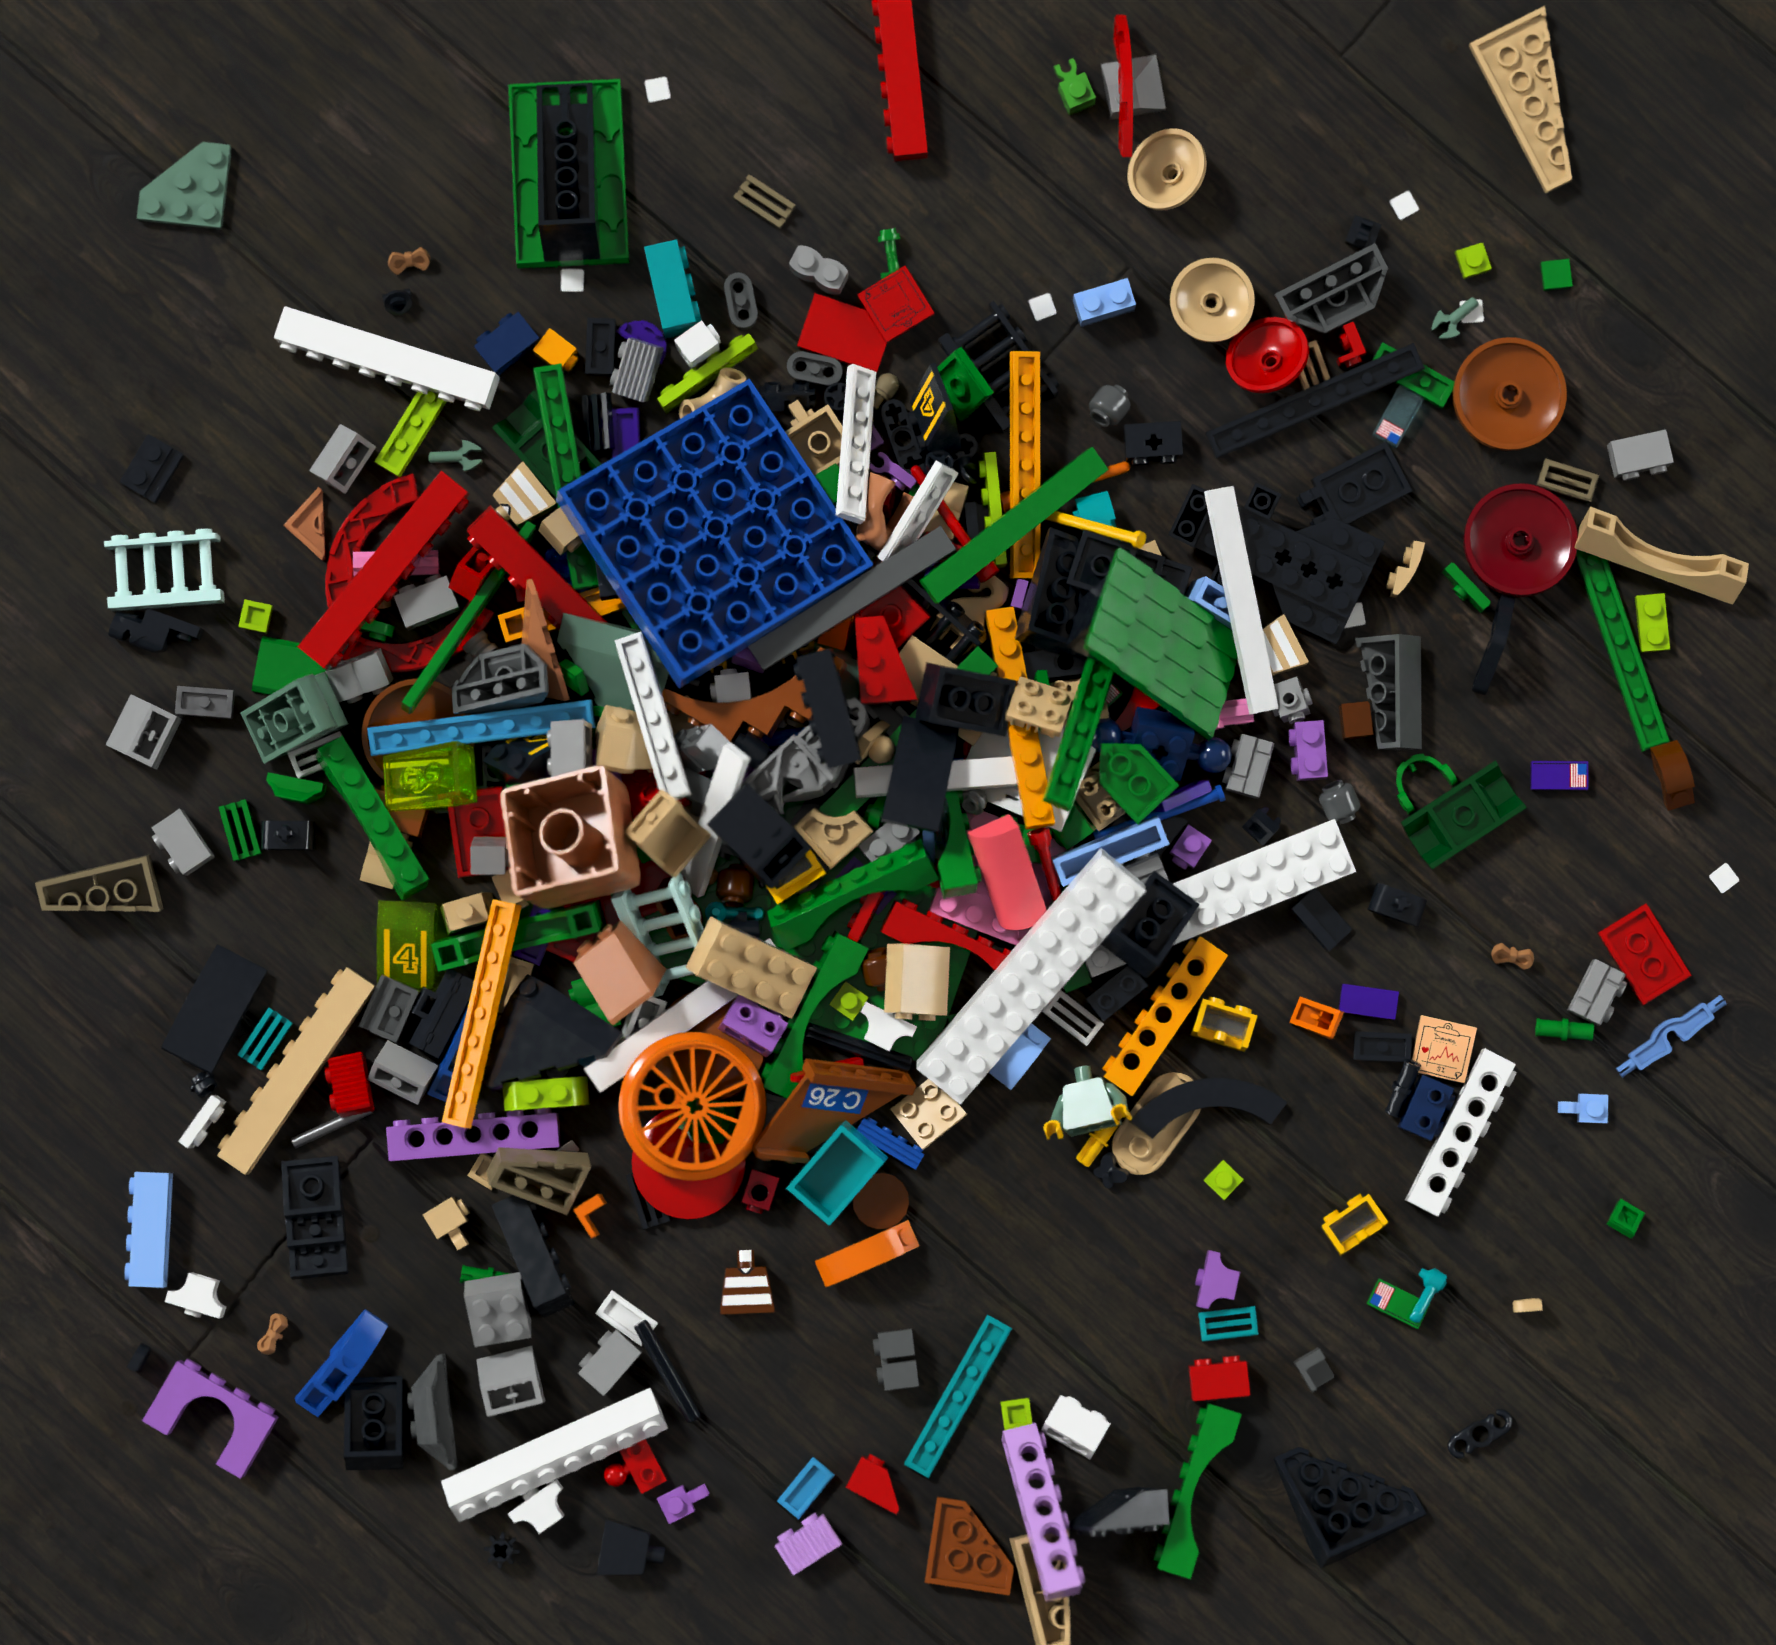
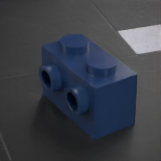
(506, 343)
(1426, 1108)

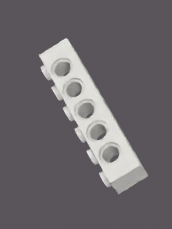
(1485, 1064)

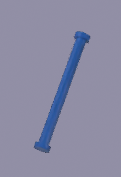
(1214, 795)

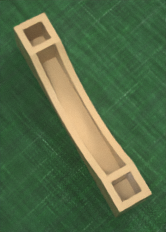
(1709, 575)

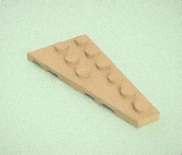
(1524, 82)

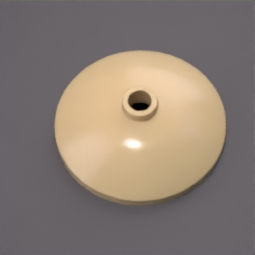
(1158, 161)
(1217, 281)

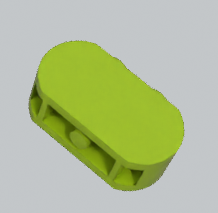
(546, 1093)

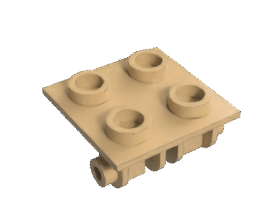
(1039, 706)
(928, 1113)

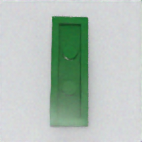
(1426, 383)

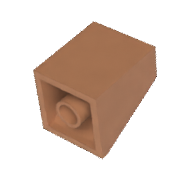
(618, 970)

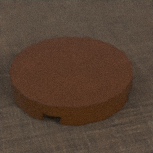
(881, 1201)

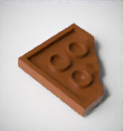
(965, 1552)

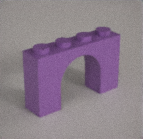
(251, 1420)

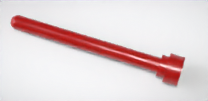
(954, 525)
(1040, 839)

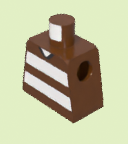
(746, 1287)

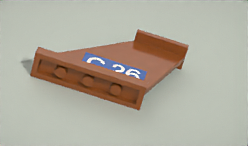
(823, 1102)

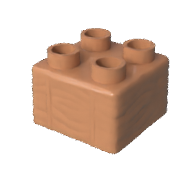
(570, 838)

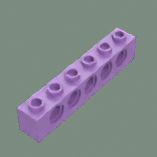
(401, 1148)

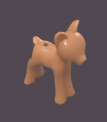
(874, 529)

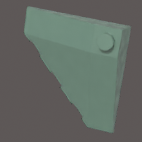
(594, 651)

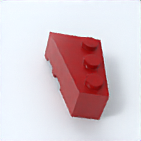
(880, 665)

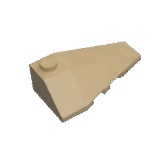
(621, 742)

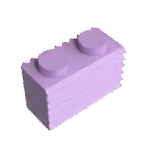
(807, 1543)

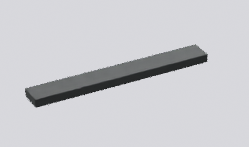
(852, 598)

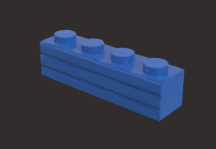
(894, 1146)

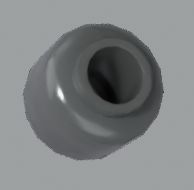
(1109, 405)
(1339, 801)

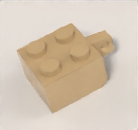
(816, 436)

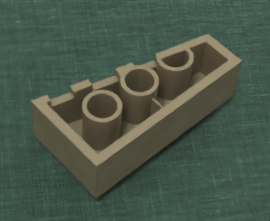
(110, 887)

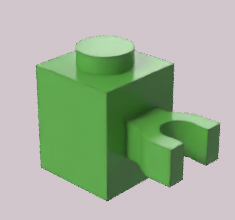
(1074, 89)

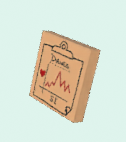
(1443, 1048)

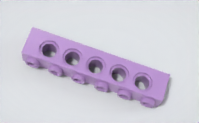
(1054, 1583)

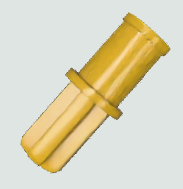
(1094, 1145)

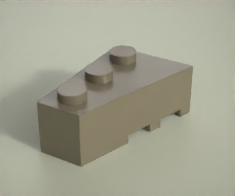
(540, 1175)

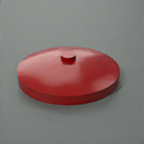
(684, 1197)

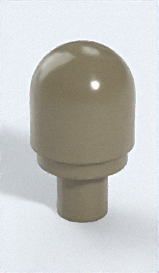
(885, 389)

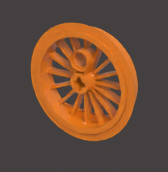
(747, 1127)

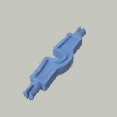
(1658, 1043)

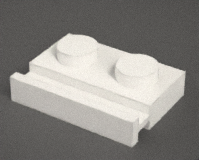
(197, 1130)

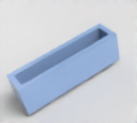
(1120, 845)
(150, 1229)

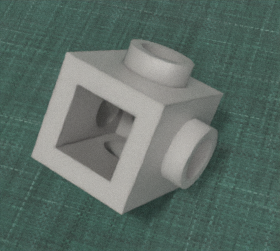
(1290, 691)

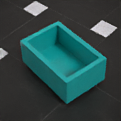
(672, 287)
(837, 1172)

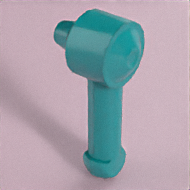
(721, 912)
(1433, 1282)

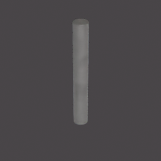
(325, 1129)

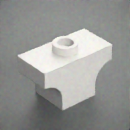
(884, 1027)
(198, 1296)
(539, 1507)

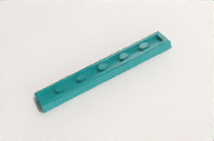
(957, 1396)

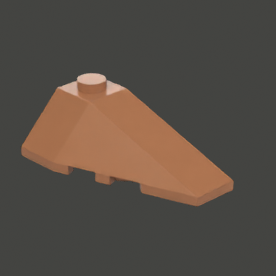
(538, 638)

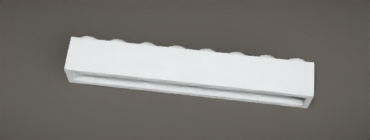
(386, 358)
(554, 1455)

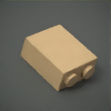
(917, 981)

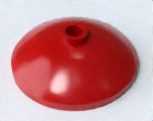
(1266, 343)

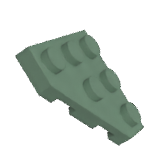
(190, 190)

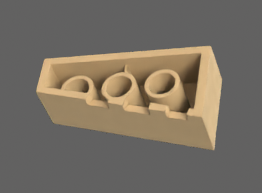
(1048, 1618)

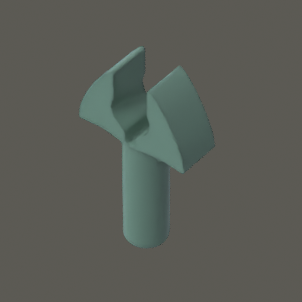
(1454, 318)
(458, 456)

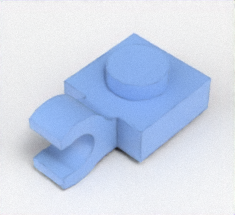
(1589, 1108)

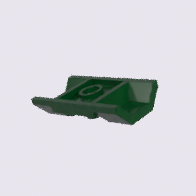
(526, 438)
(1462, 815)

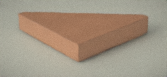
(308, 524)

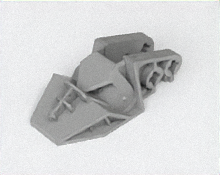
(799, 767)

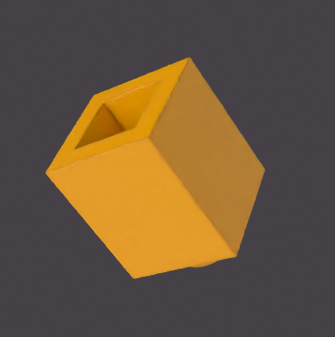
(556, 350)

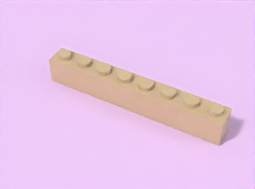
(296, 1071)

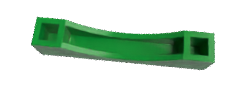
(356, 789)
(956, 867)
(900, 870)
(530, 931)
(839, 961)
(1215, 1432)

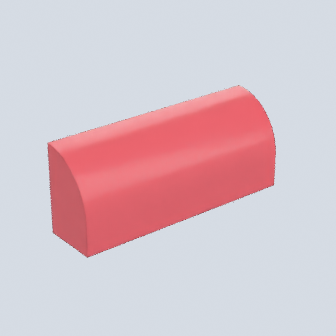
(1008, 873)

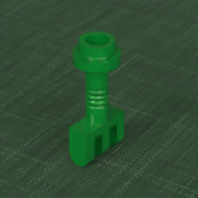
(888, 237)

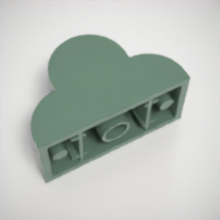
(294, 716)

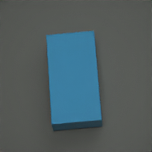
(805, 1487)

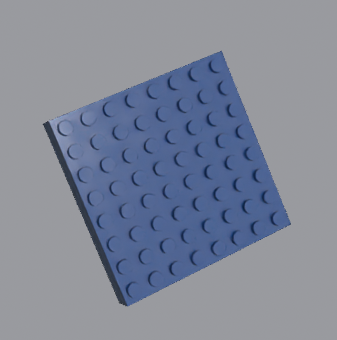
(713, 532)

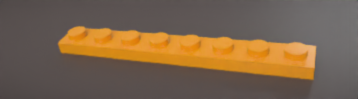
(1024, 452)
(1023, 743)
(481, 1014)

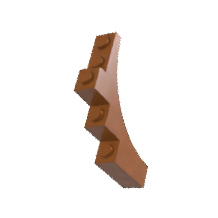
(760, 713)

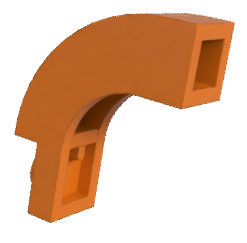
(867, 1253)

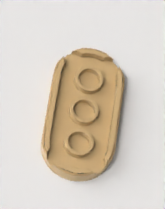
(1135, 1149)

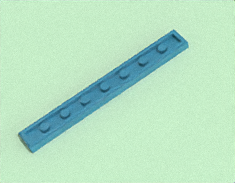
(476, 727)

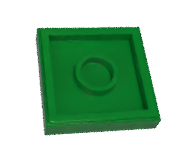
(963, 384)

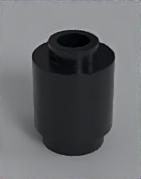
(753, 748)

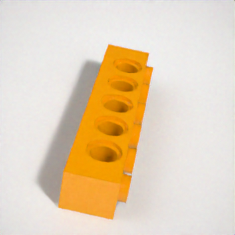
(1211, 960)

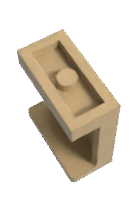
(667, 833)

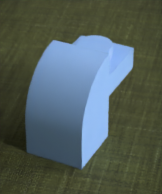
(1020, 1056)

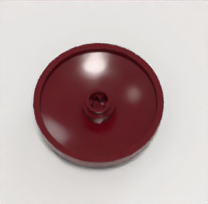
(1520, 540)

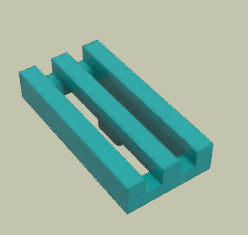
(278, 1018)
(1252, 1320)

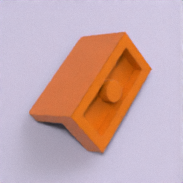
(587, 1208)

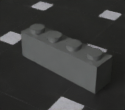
(1394, 688)

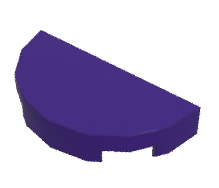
(643, 331)

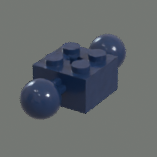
(1166, 741)

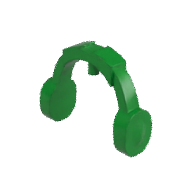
(1444, 769)

